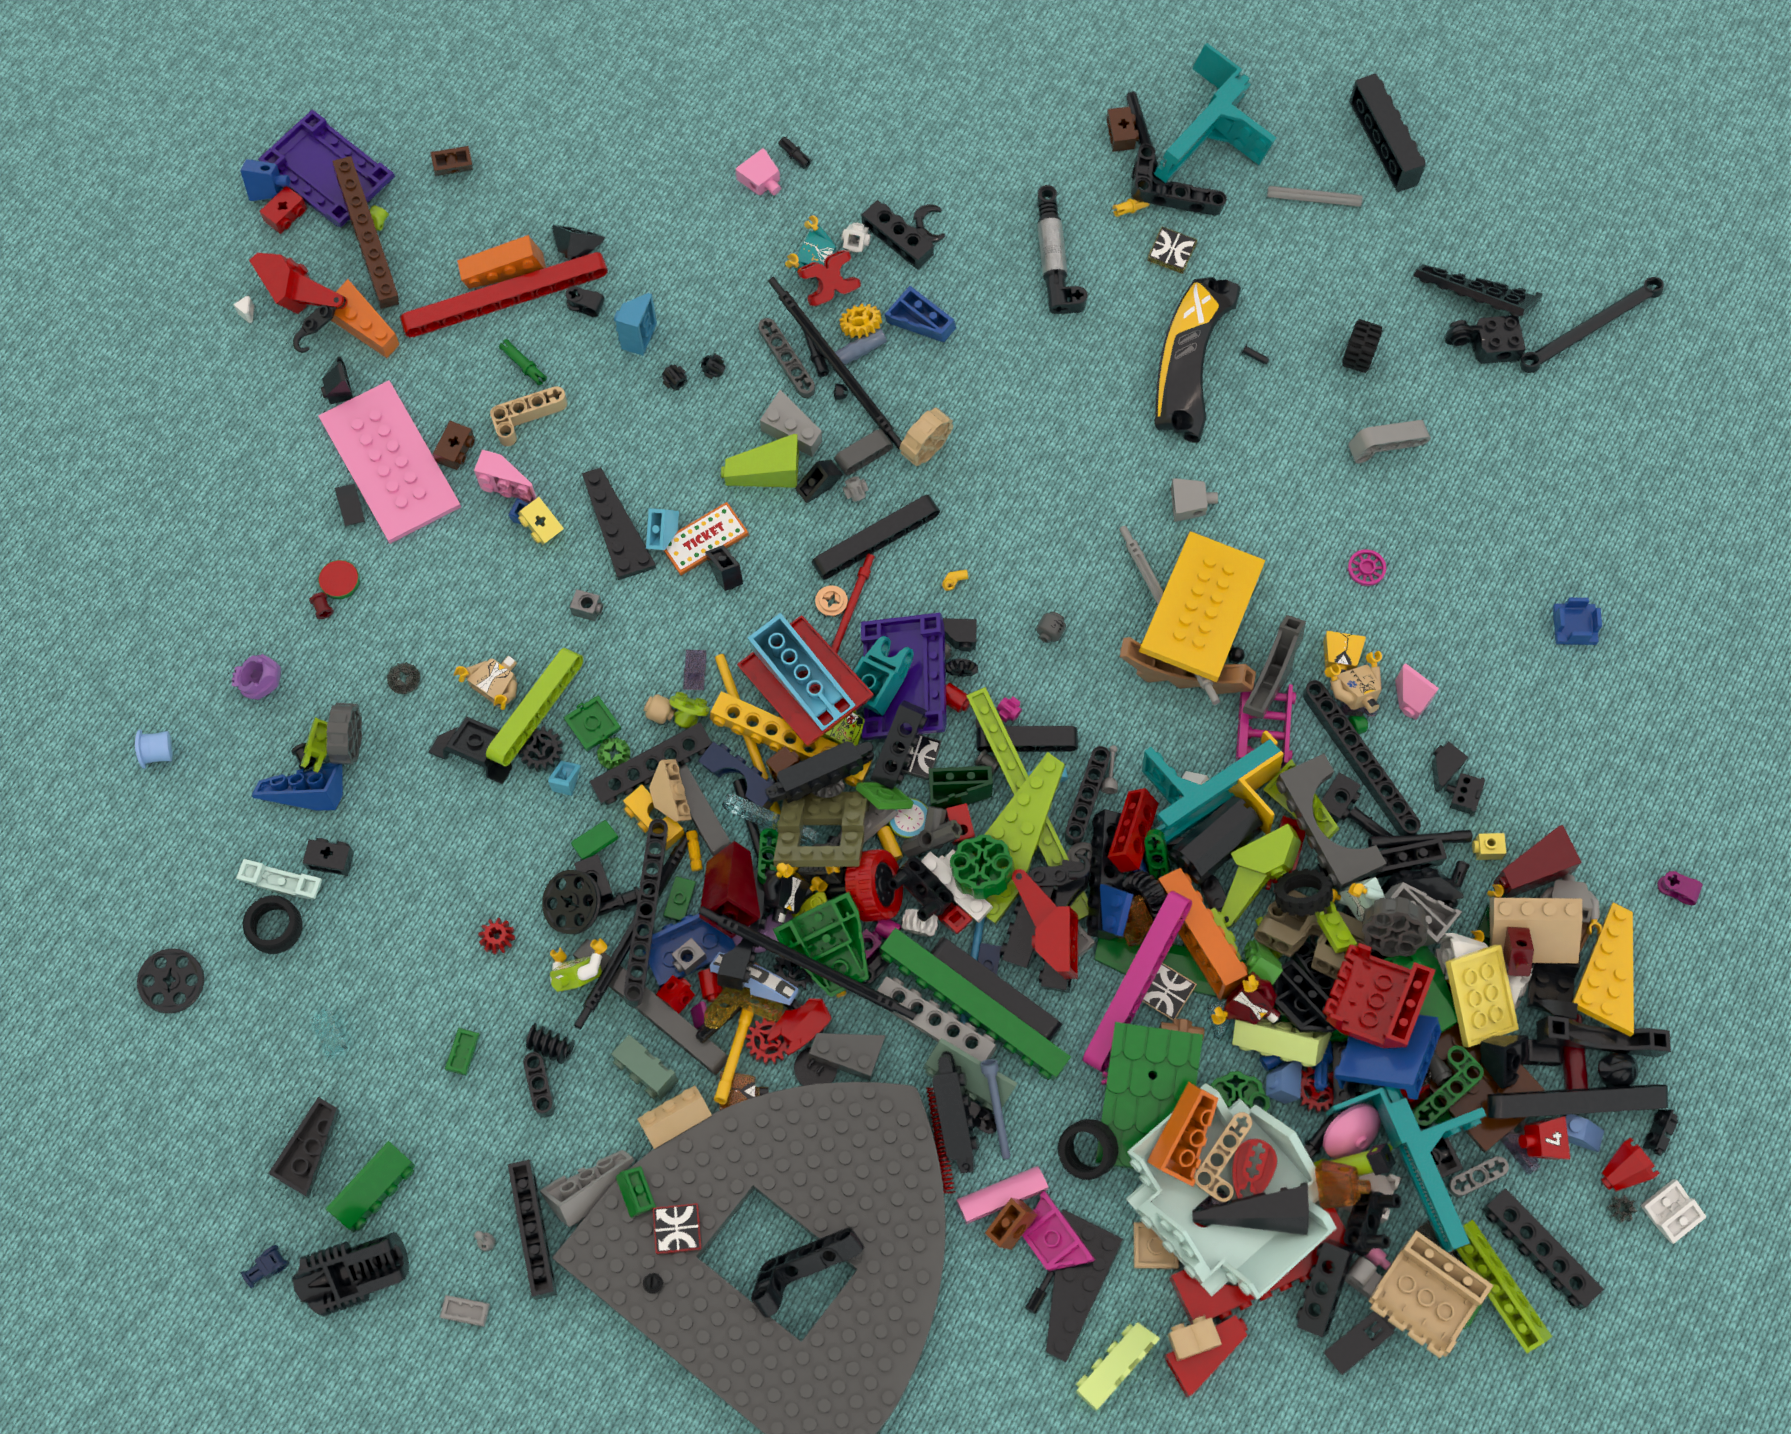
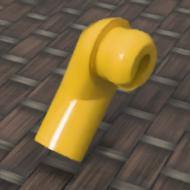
(952, 578)

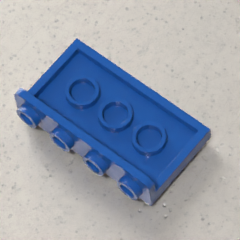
(674, 936)

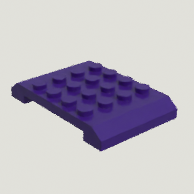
(307, 158)
(926, 675)

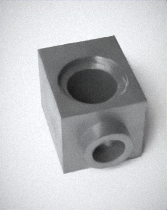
(580, 599)
(692, 948)

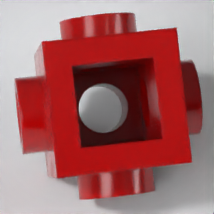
(676, 993)

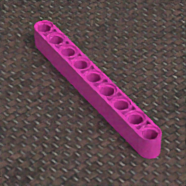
(1138, 977)

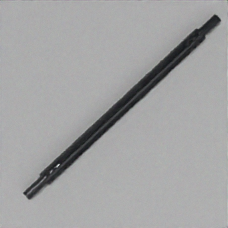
(792, 306)
(625, 943)
(806, 962)

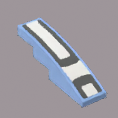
(764, 983)

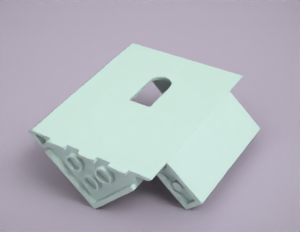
(1221, 1252)

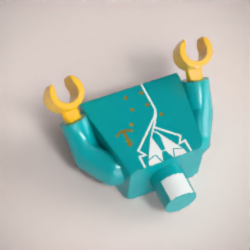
(815, 247)

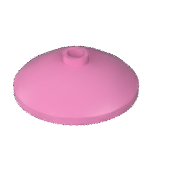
(1352, 1131)

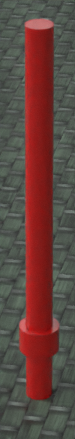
(863, 575)

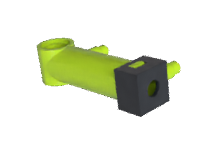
(1377, 1160)

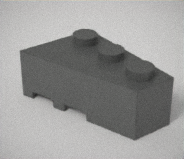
(848, 1052)

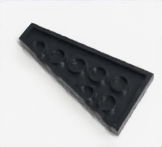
(1078, 1286)

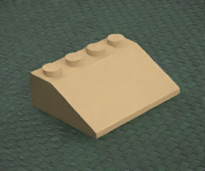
(1552, 922)

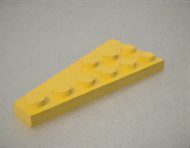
(1607, 980)

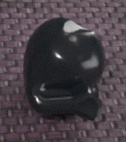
(1618, 1070)

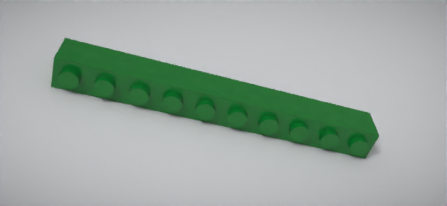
(974, 1004)

